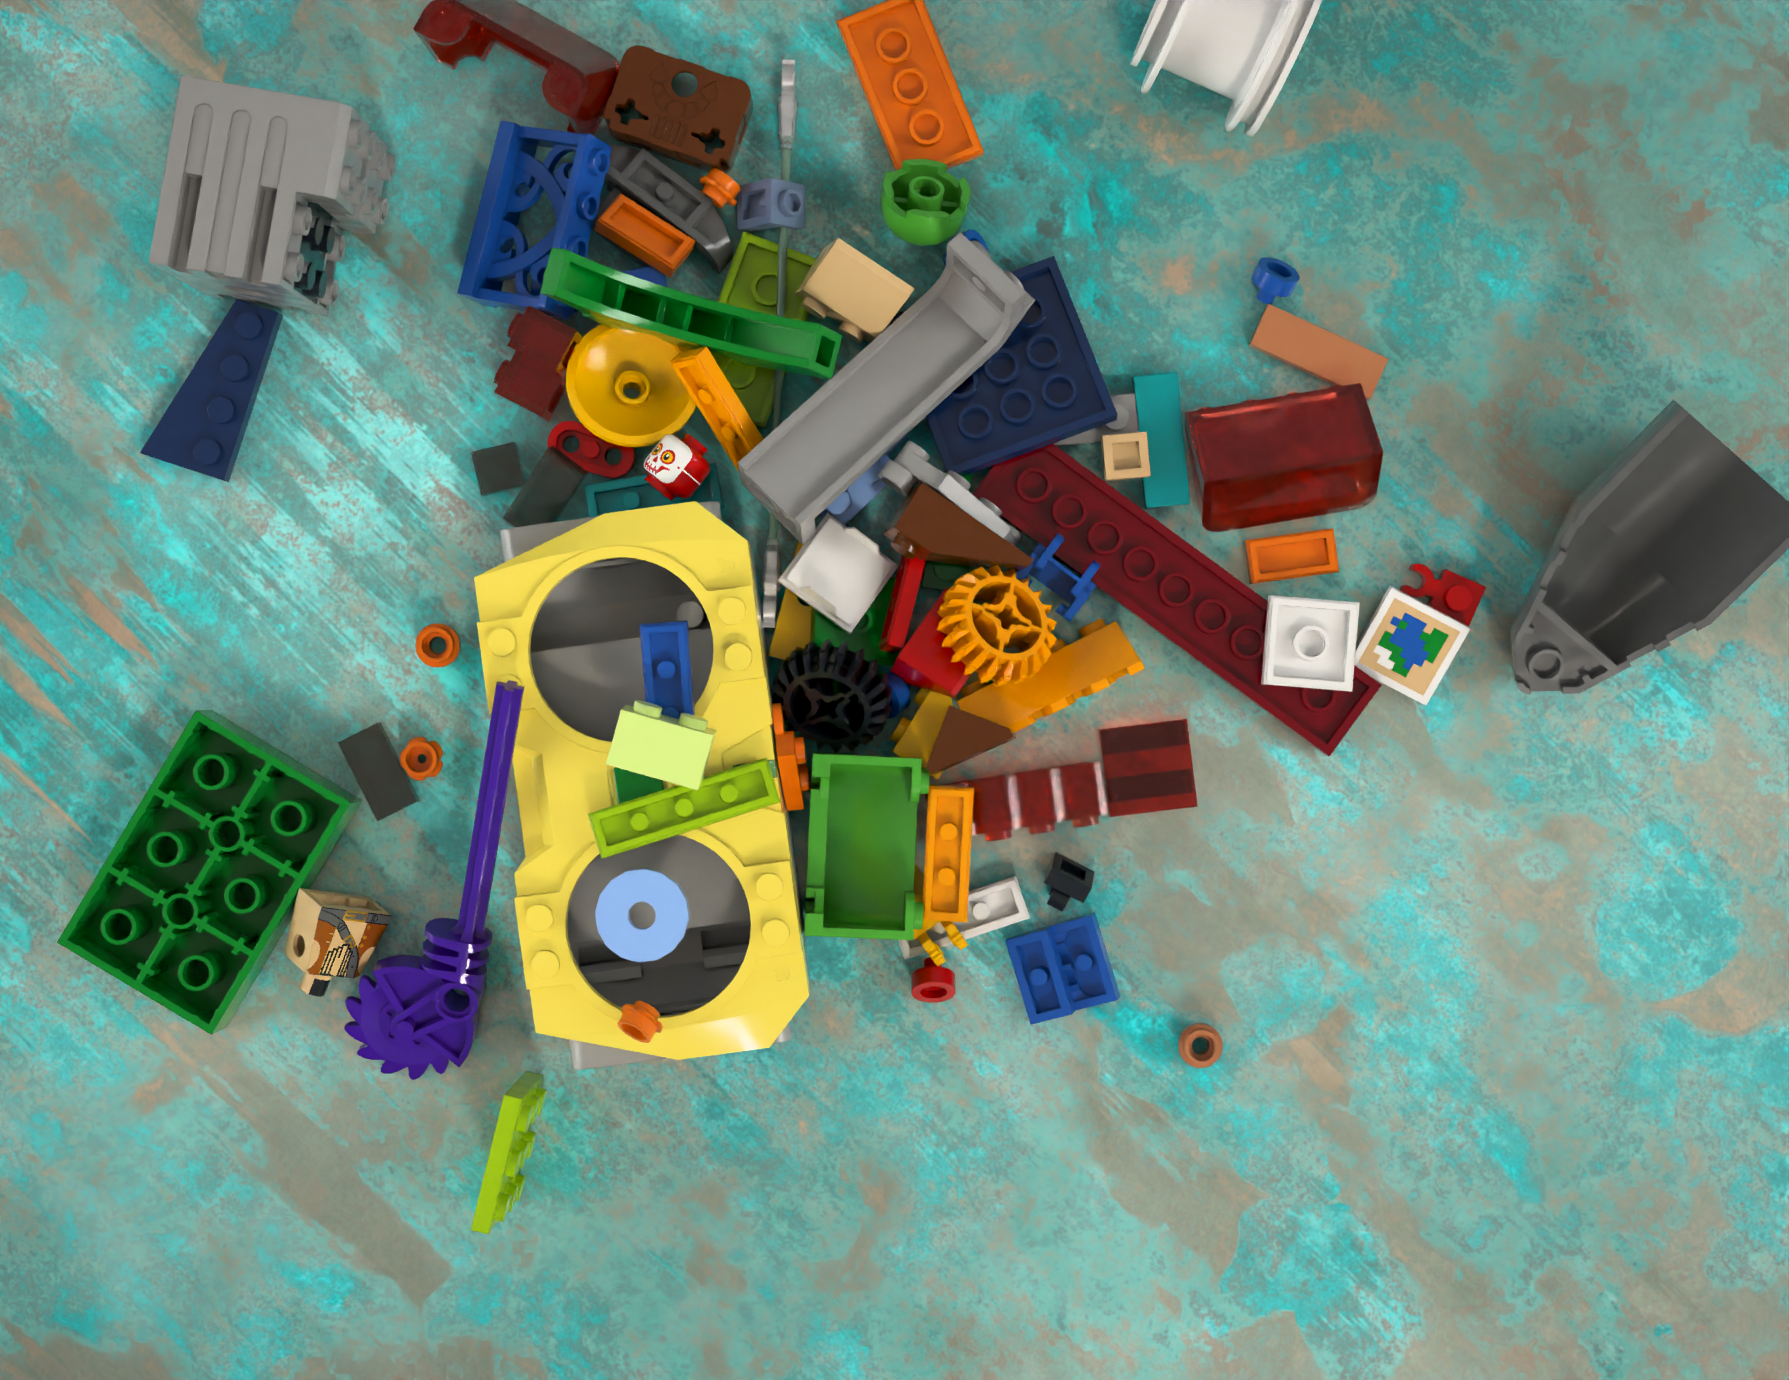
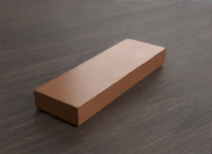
(1317, 351)

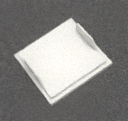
(838, 572)

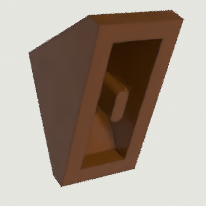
(964, 738)

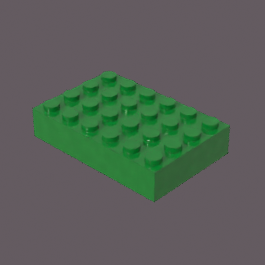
(209, 871)

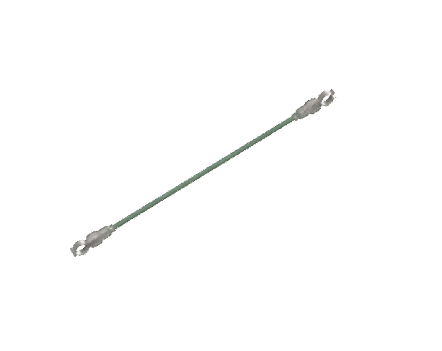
(787, 118)

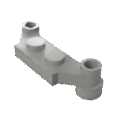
(912, 468)

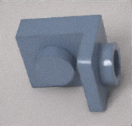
(770, 205)

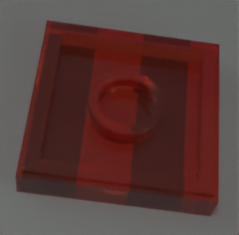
(1147, 767)

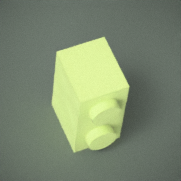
(661, 744)

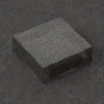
(498, 469)

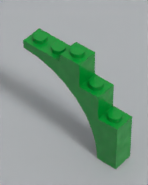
(689, 320)

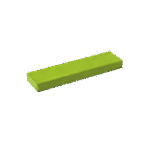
(683, 808)

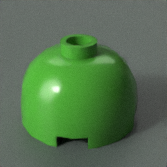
(923, 202)

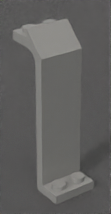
(886, 389)

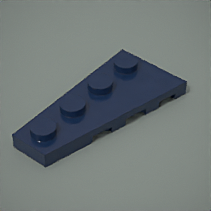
(216, 400)

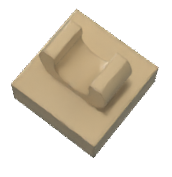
(1125, 456)

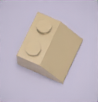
(852, 291)

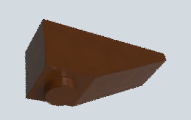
(942, 532)

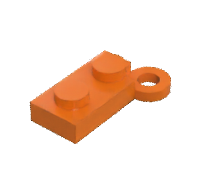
(790, 754)

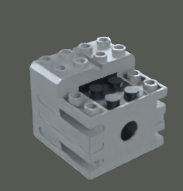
(263, 193)

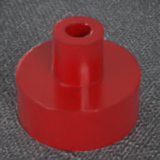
(933, 983)

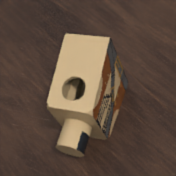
(333, 936)

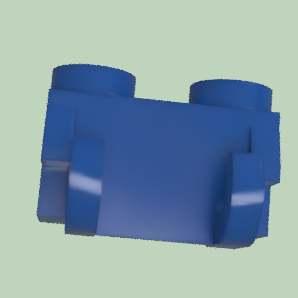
(1059, 578)

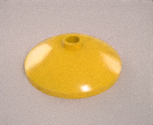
(621, 359)

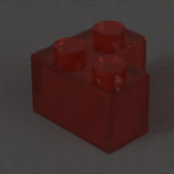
(539, 365)

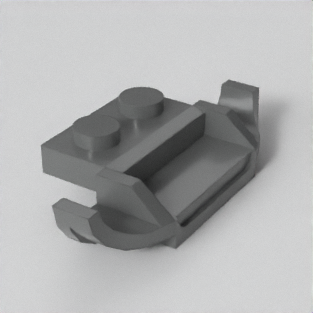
(668, 197)

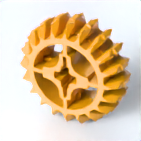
(982, 631)

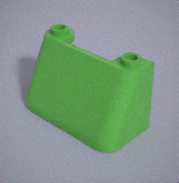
(863, 846)

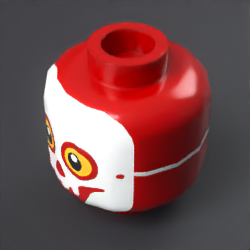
(677, 466)

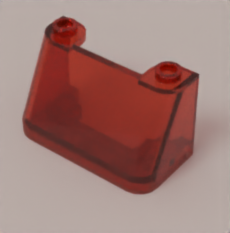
(577, 71)

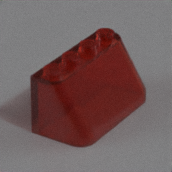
(1283, 457)

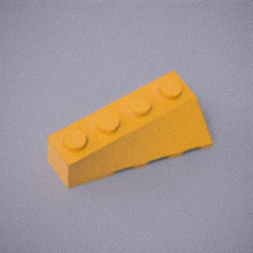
(1068, 674)

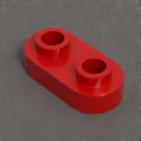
(592, 450)

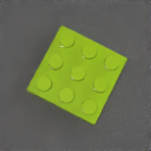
(508, 1152)

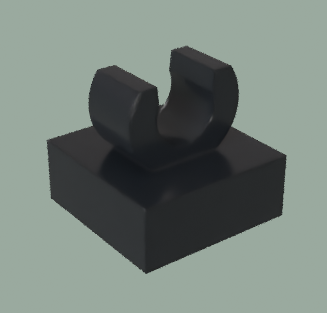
(1067, 881)

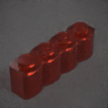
(1037, 799)

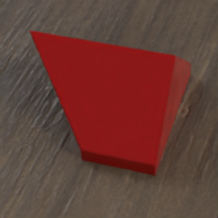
(926, 662)

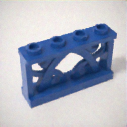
(573, 198)

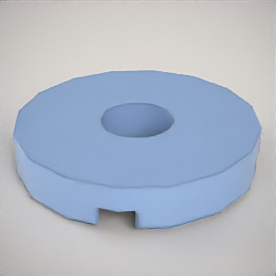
(622, 934)

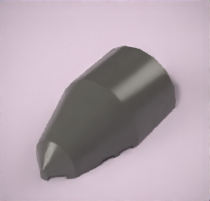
(1646, 556)

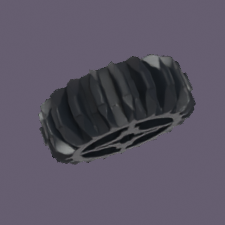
(830, 707)

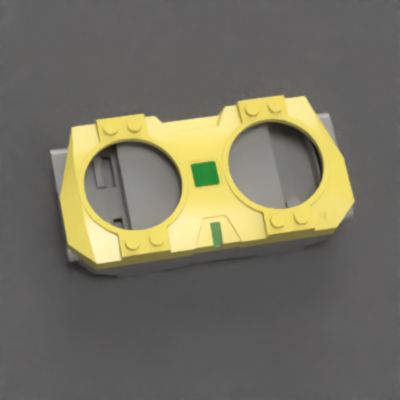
(568, 630)

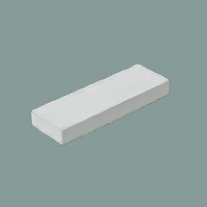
(988, 910)

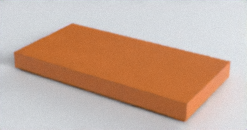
(909, 84)

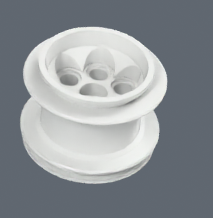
(1229, 48)

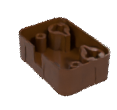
(677, 124)

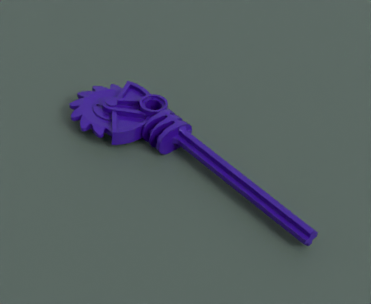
(412, 1009)

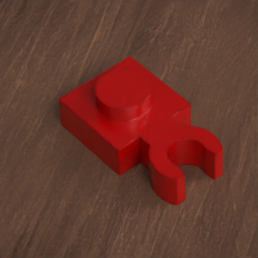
(1448, 594)

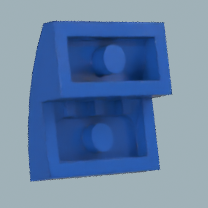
(1062, 968)

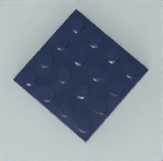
(1030, 390)

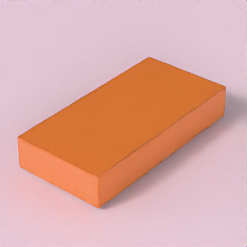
(645, 235)
(1291, 556)

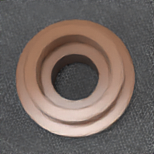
(1209, 1055)

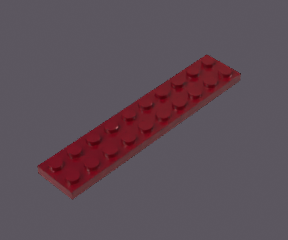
(1164, 585)

